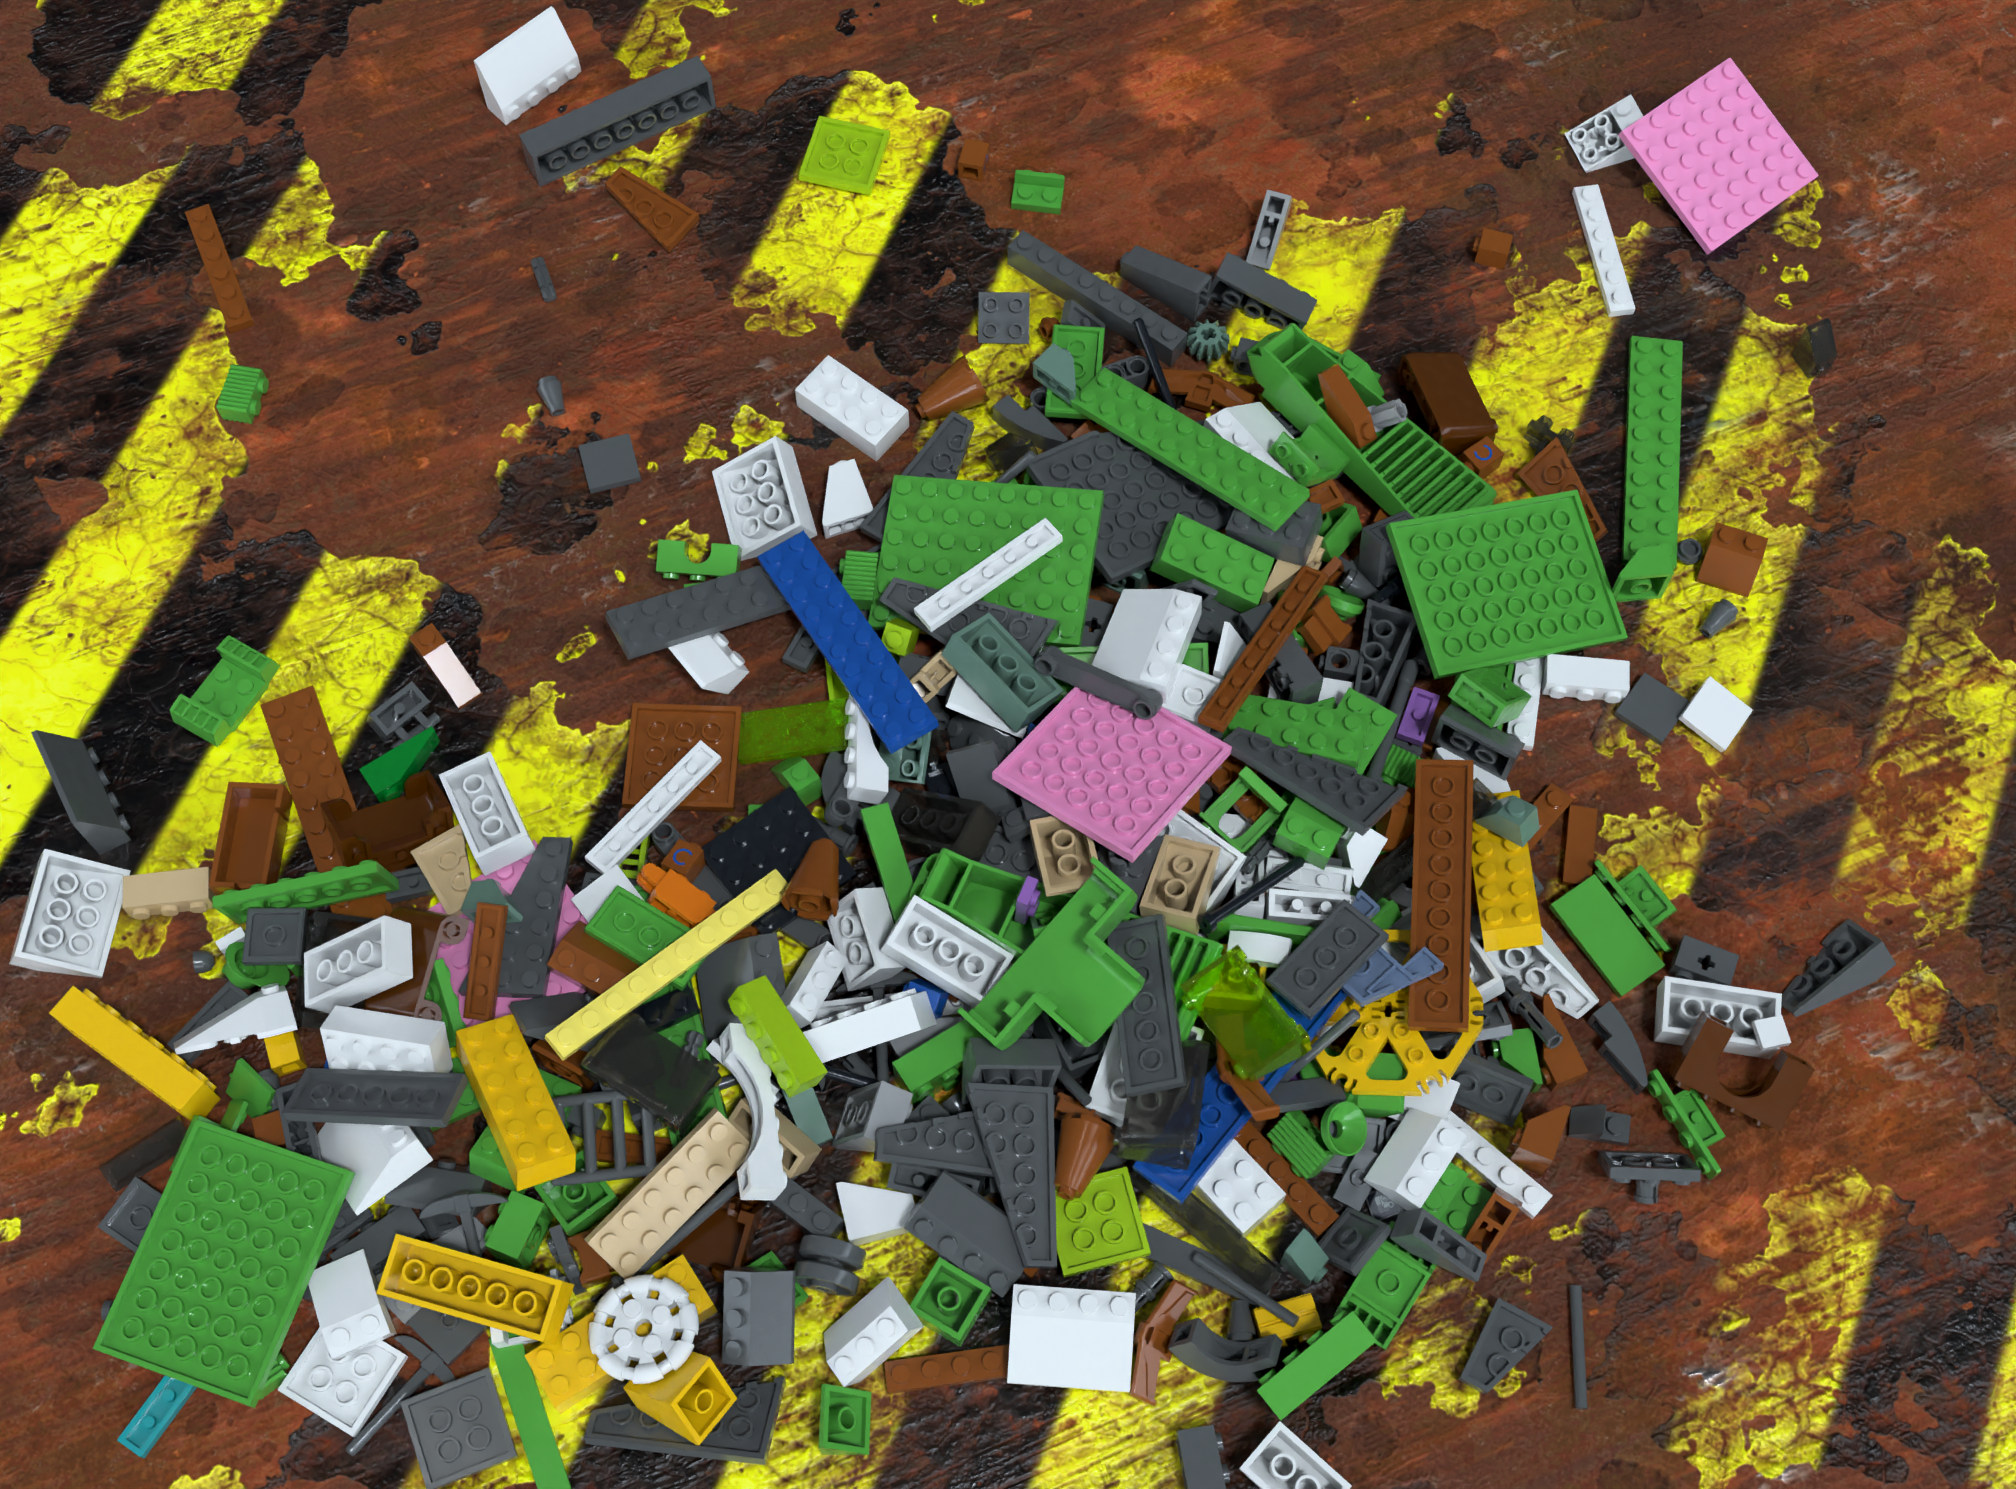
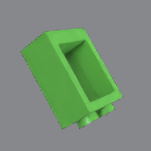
(1498, 703)

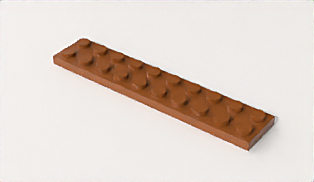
(314, 777)
(1442, 893)

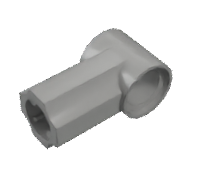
(1388, 414)

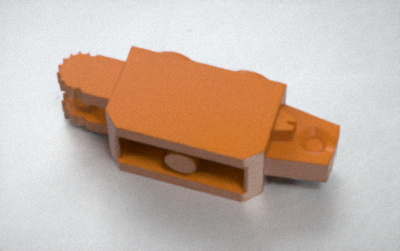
(675, 895)

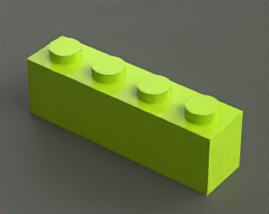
(777, 1036)

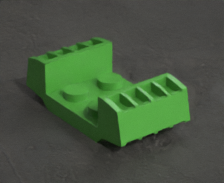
(226, 693)
(1387, 1289)

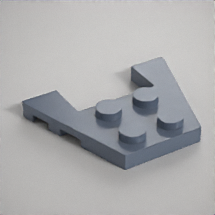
(1382, 973)

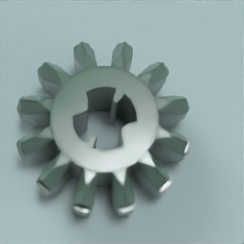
(1207, 340)

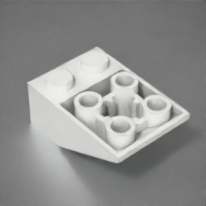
(1597, 139)

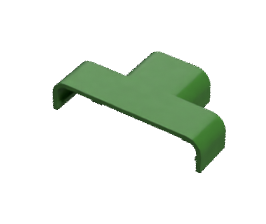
(1067, 970)

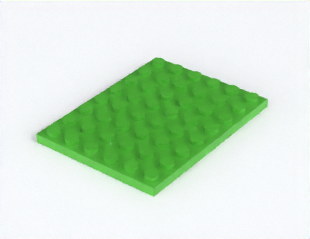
(950, 525)
(1505, 583)
(224, 1262)

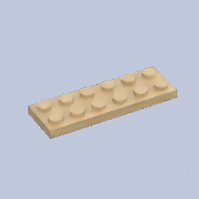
(669, 1194)

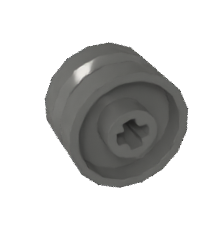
(829, 1265)

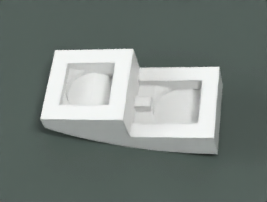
(1261, 948)

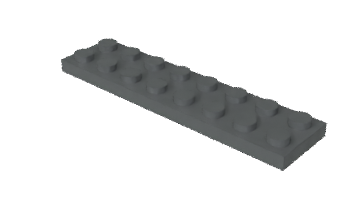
(695, 611)

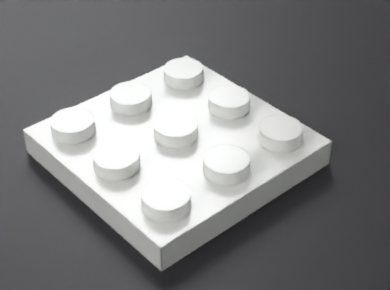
(343, 1388)

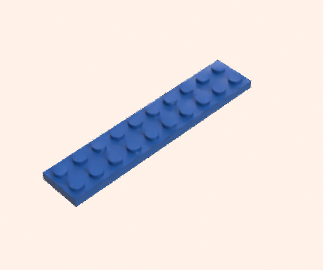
(848, 642)
(1225, 1114)

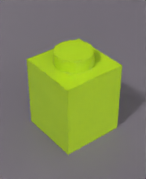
(900, 636)

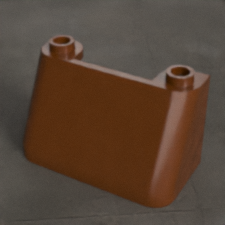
(1447, 399)
(391, 827)
(427, 933)
(723, 1237)

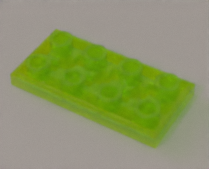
(793, 731)

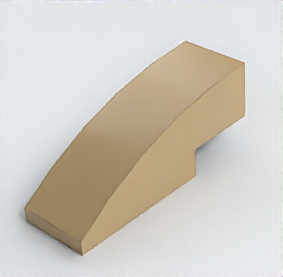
(933, 676)

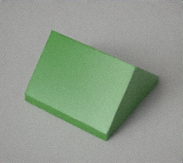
(844, 1421)

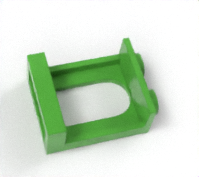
(1312, 456)
(1246, 780)

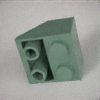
(909, 762)

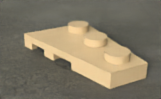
(446, 868)

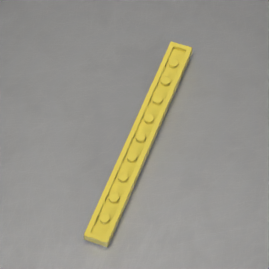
(666, 966)

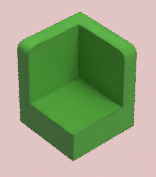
(1388, 914)

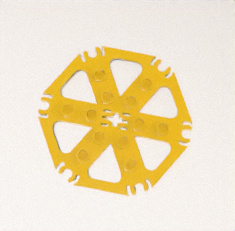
(1408, 1045)

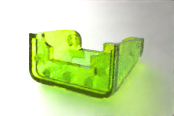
(1244, 1016)

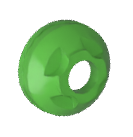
(1343, 604)
(1350, 1125)

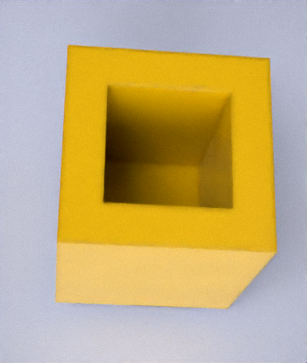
(285, 1053)

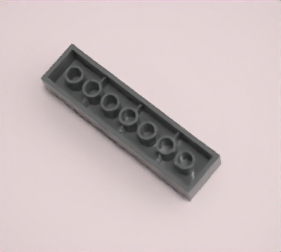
(618, 121)

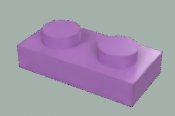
(1417, 716)
(1027, 901)

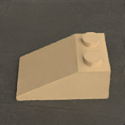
(1284, 573)
(1061, 855)
(1180, 882)

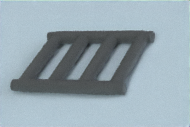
(621, 1169)

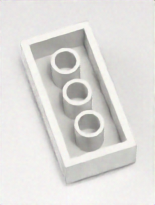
(852, 408)
(487, 813)
(946, 952)
(358, 964)
(1682, 1001)
(875, 1025)
(384, 1042)
(1239, 1190)

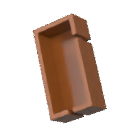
(250, 836)

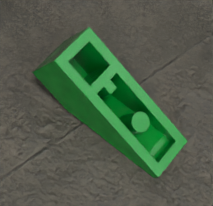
(390, 771)

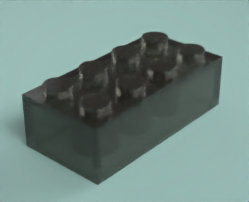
(940, 821)

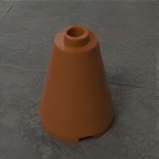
(952, 391)
(815, 883)
(1080, 1153)

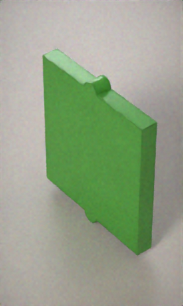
(251, 1087)

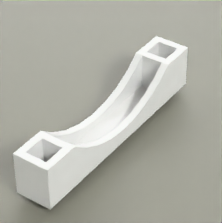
(866, 771)
(762, 1171)

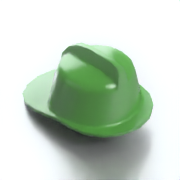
(250, 976)

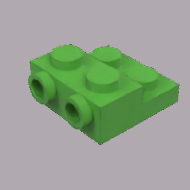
(1456, 1200)

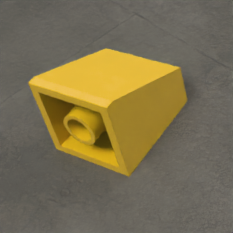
(686, 1399)

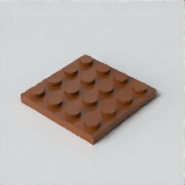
(665, 734)

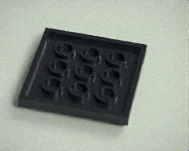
(764, 841)

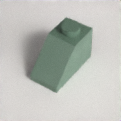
(1056, 372)
(1511, 819)
(491, 892)
(1305, 1259)

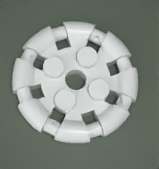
(633, 1314)

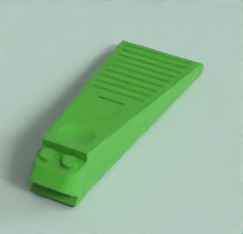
(1398, 468)
(986, 903)

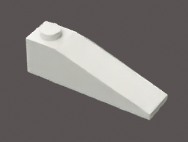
(1545, 972)
(260, 1014)

